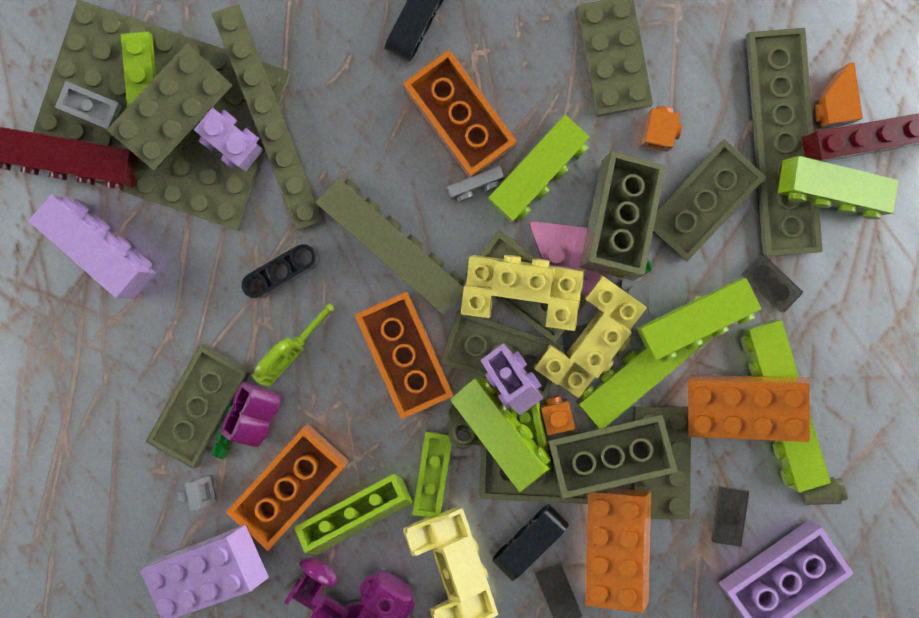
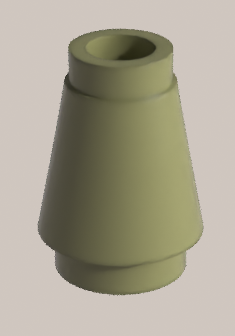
(827, 494)

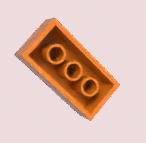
(459, 114)
(404, 355)
(749, 407)
(287, 486)
(618, 549)

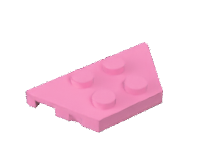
(564, 248)

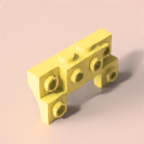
(523, 281)
(597, 343)
(457, 563)

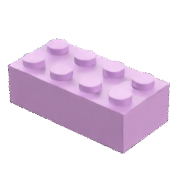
(93, 246)
(204, 573)
(787, 575)

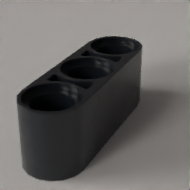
(412, 27)
(267, 272)
(530, 542)

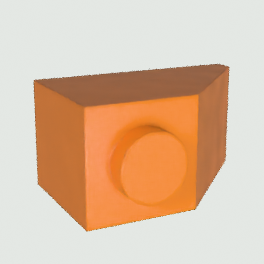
(839, 100)

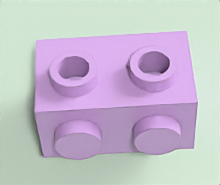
(237, 146)
(509, 376)

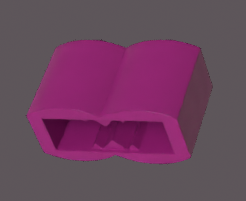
(250, 414)

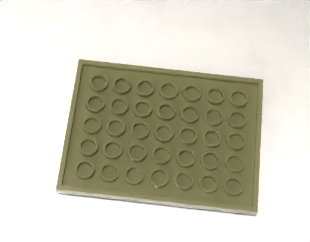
(191, 175)

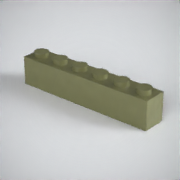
(393, 248)

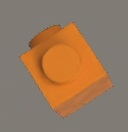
(661, 129)
(556, 415)

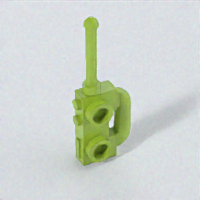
(285, 352)

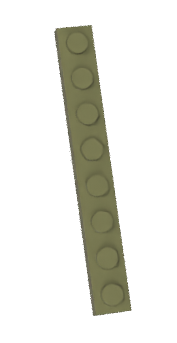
(267, 116)

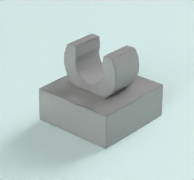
(198, 493)

